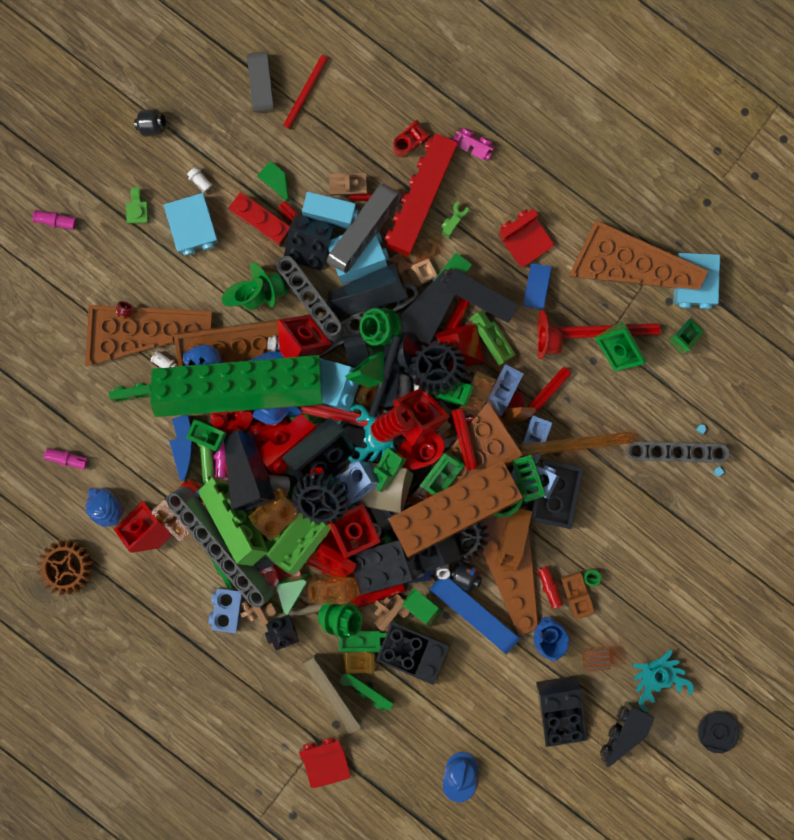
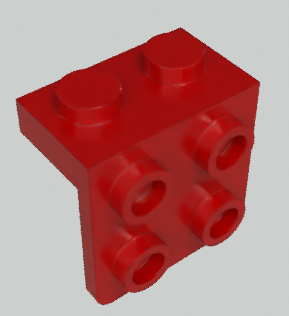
(525, 238)
(264, 432)
(330, 555)
(324, 762)

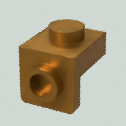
(359, 662)

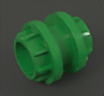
(380, 326)
(340, 619)

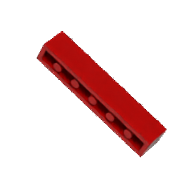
(421, 195)

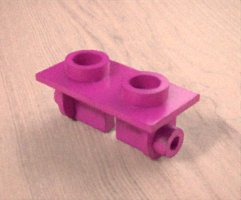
(467, 139)

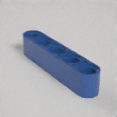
(475, 614)

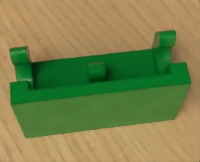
(442, 473)

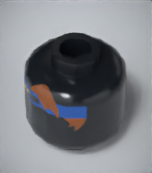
(466, 576)

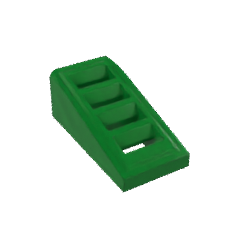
(452, 396)
(524, 460)

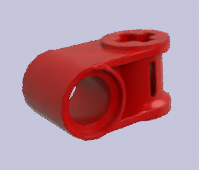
(413, 137)

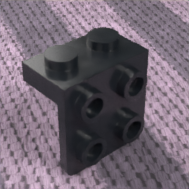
(308, 241)

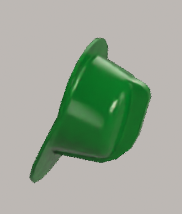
(272, 283)
(246, 294)

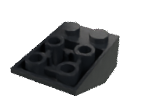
(413, 653)
(561, 711)
(628, 732)

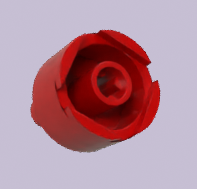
(231, 420)

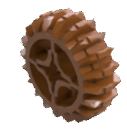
(60, 575)

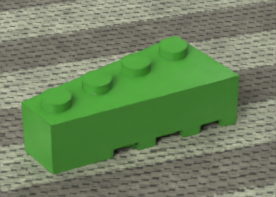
(234, 526)

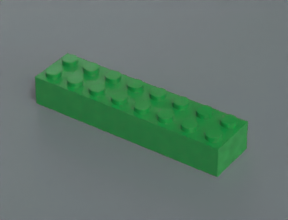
(236, 386)

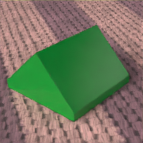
(620, 347)

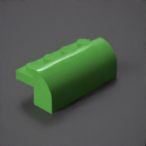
(296, 543)

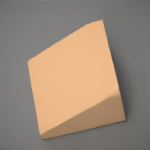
(422, 273)

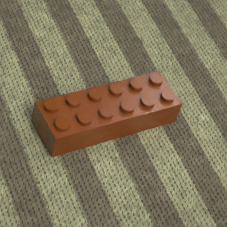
(455, 509)

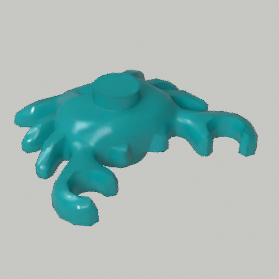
(372, 444)
(658, 675)

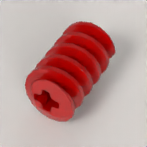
(393, 423)

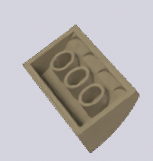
(392, 498)
(332, 693)

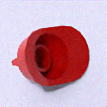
(549, 337)
(422, 454)

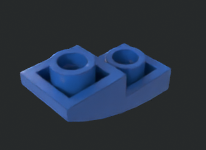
(537, 286)

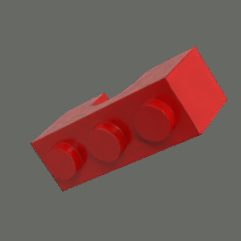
(259, 218)
(272, 454)

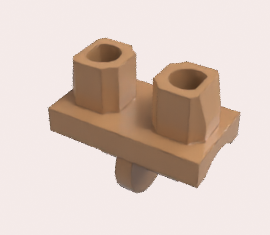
(347, 184)
(387, 611)
(263, 613)

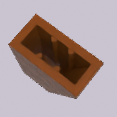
(514, 540)

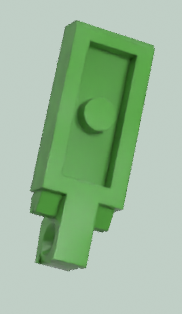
(493, 338)

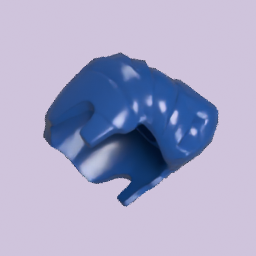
(202, 355)
(103, 507)
(551, 639)

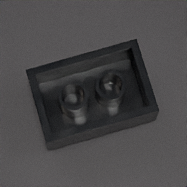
(324, 448)
(561, 505)
(384, 567)

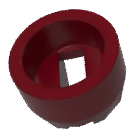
(124, 309)

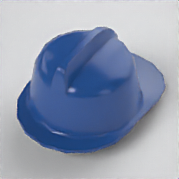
(275, 415)
(460, 777)

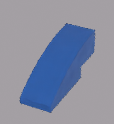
(182, 447)

